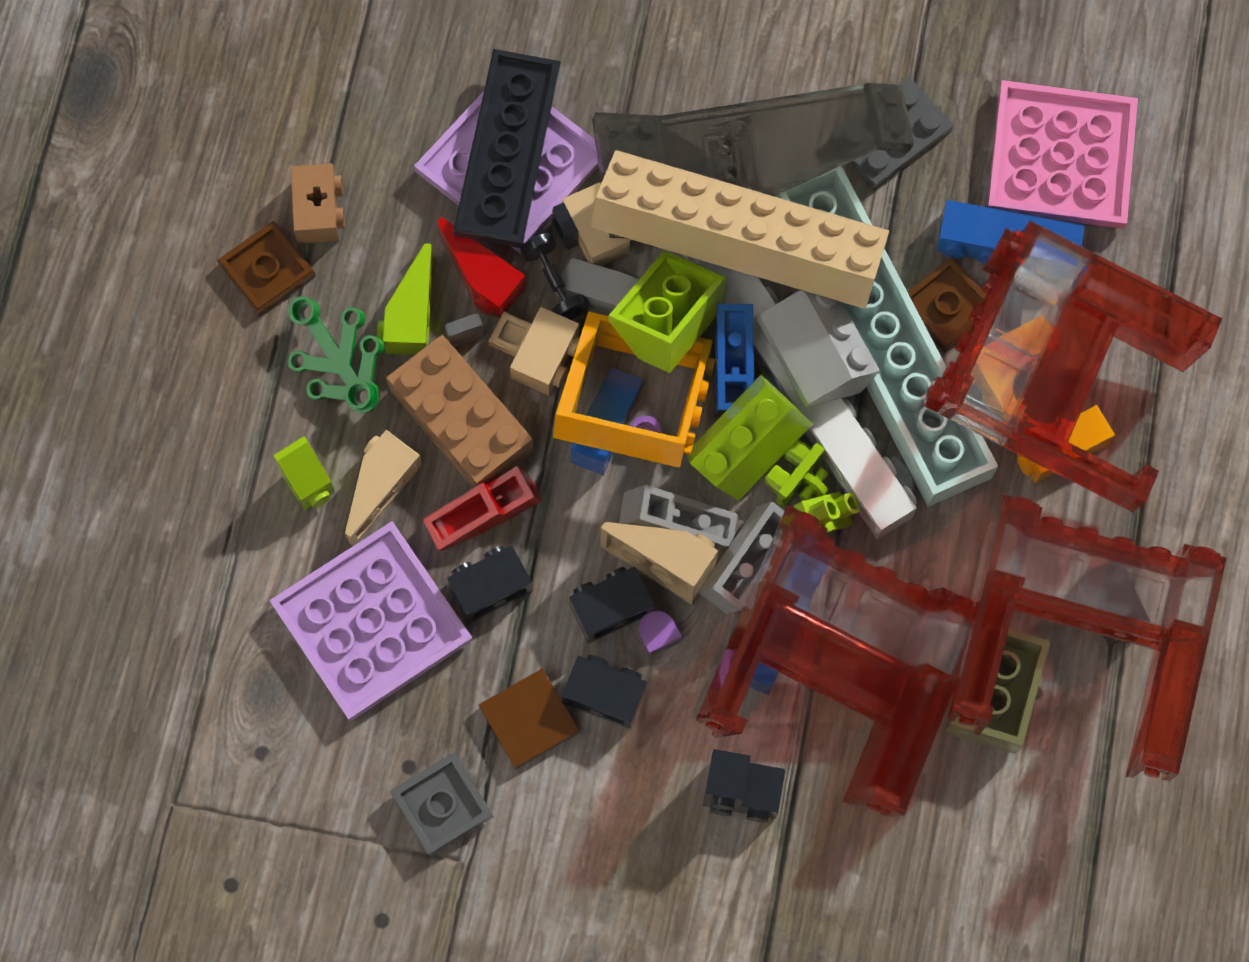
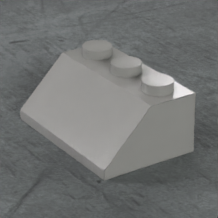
(818, 347)

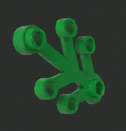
(339, 357)

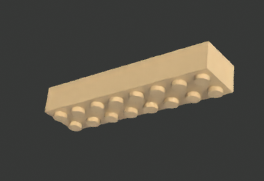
(739, 228)

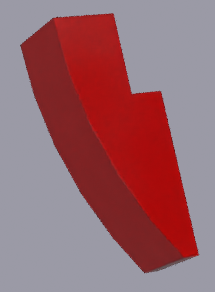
(482, 508)

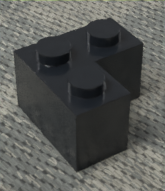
(742, 787)

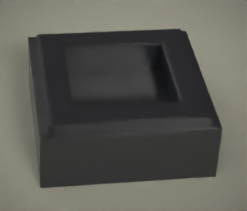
(565, 226)

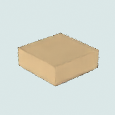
(509, 334)

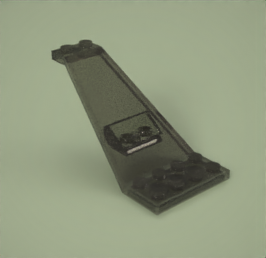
(768, 141)

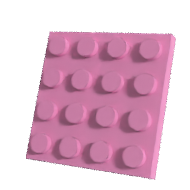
(1063, 154)

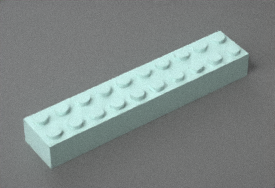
(935, 449)

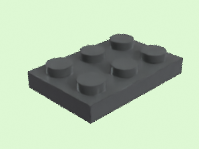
(927, 128)

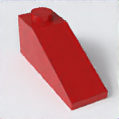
(487, 277)

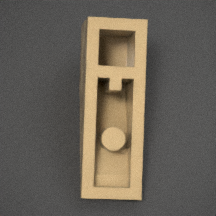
(382, 475)

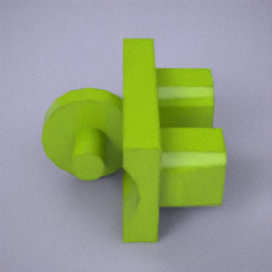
(806, 461)
(831, 510)

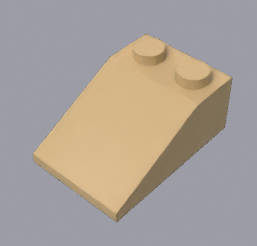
(664, 555)

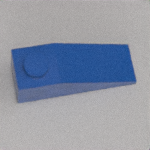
(732, 354)
(612, 404)

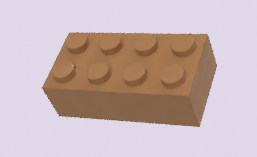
(460, 413)

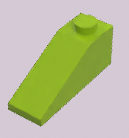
(408, 311)

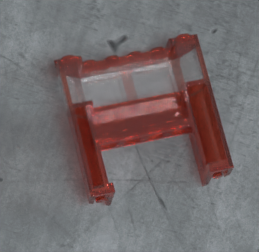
(1043, 343)
(855, 639)

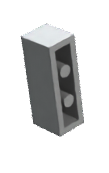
(739, 566)

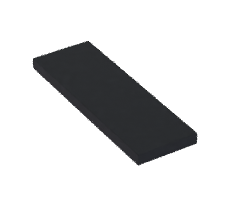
(507, 149)

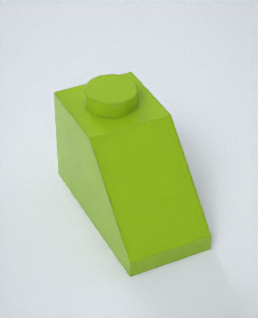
(304, 474)

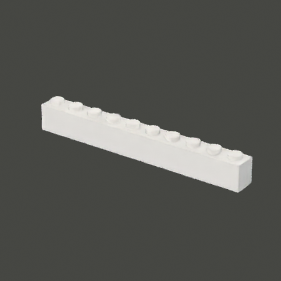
(848, 448)

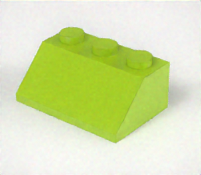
(668, 310)
(748, 439)

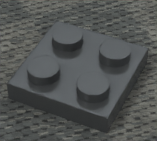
(441, 804)

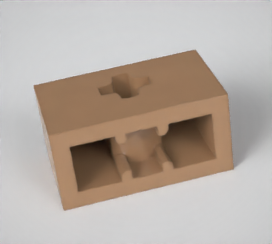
(311, 185)

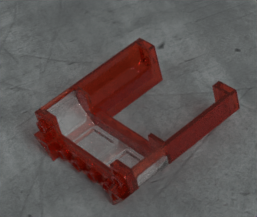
(1104, 590)

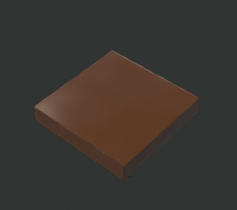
(266, 268)
(945, 302)
(528, 718)

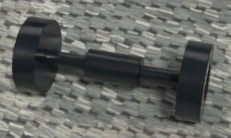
(539, 247)

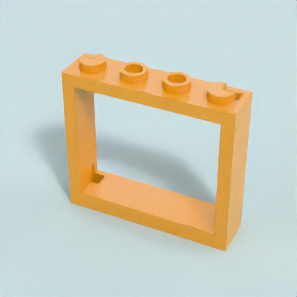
(620, 437)

